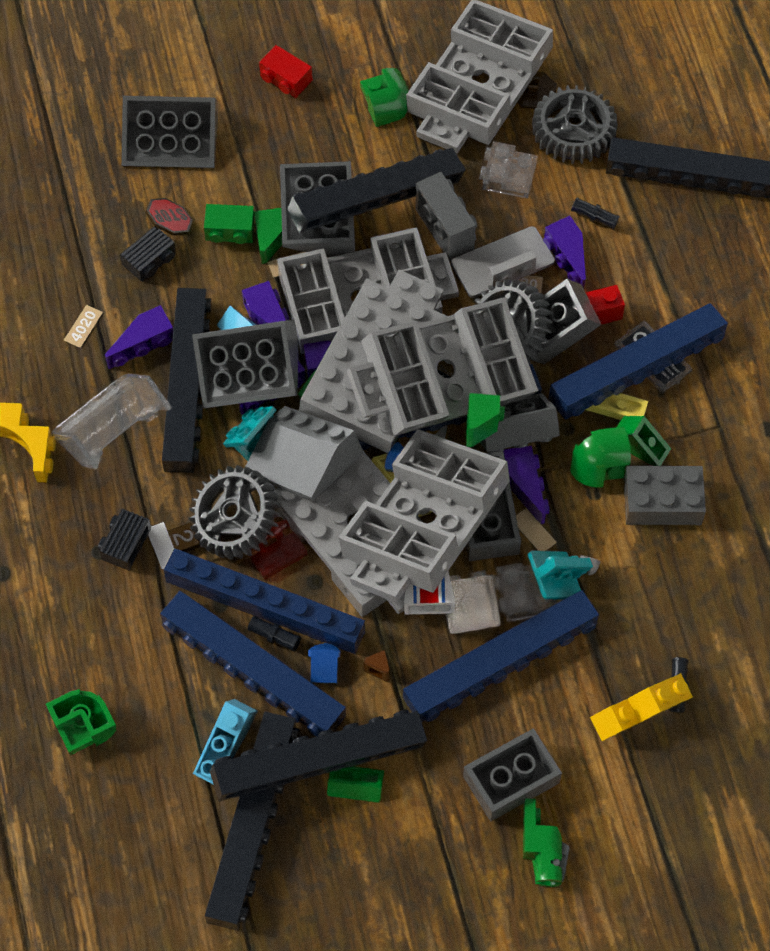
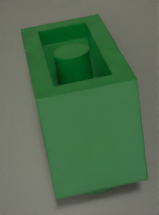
(269, 232)
(483, 417)
(645, 440)

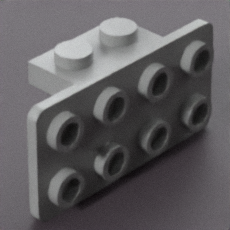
(501, 260)

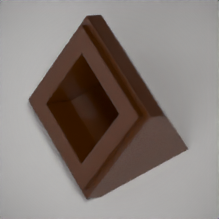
(377, 666)

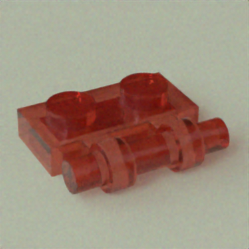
(279, 554)

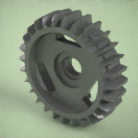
(572, 140)
(520, 299)
(248, 521)

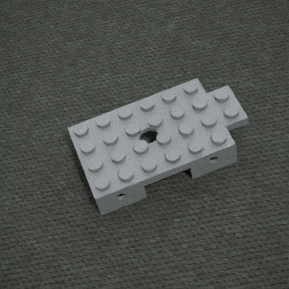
(481, 42)
(322, 286)
(374, 308)
(405, 357)
(428, 477)
(325, 519)

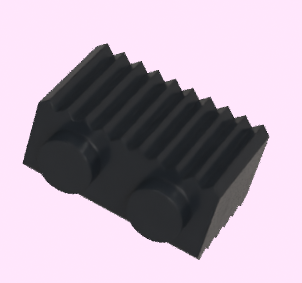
(148, 254)
(124, 539)

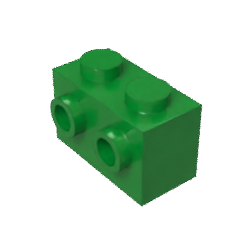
(229, 223)

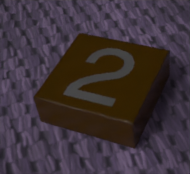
(183, 538)

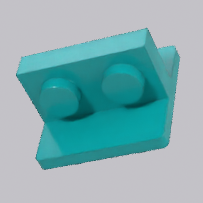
(247, 434)
(558, 572)

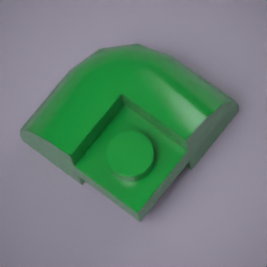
(386, 96)
(601, 457)
(81, 719)

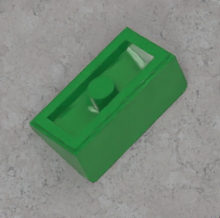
(356, 784)

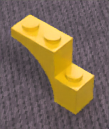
(34, 439)
(641, 707)

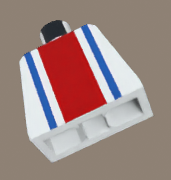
(425, 602)

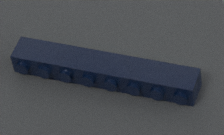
(637, 361)
(264, 601)
(501, 656)
(252, 665)

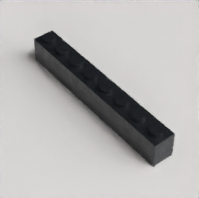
(689, 167)
(370, 190)
(184, 387)
(317, 755)
(247, 835)

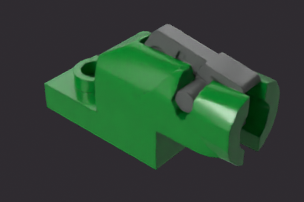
(543, 847)

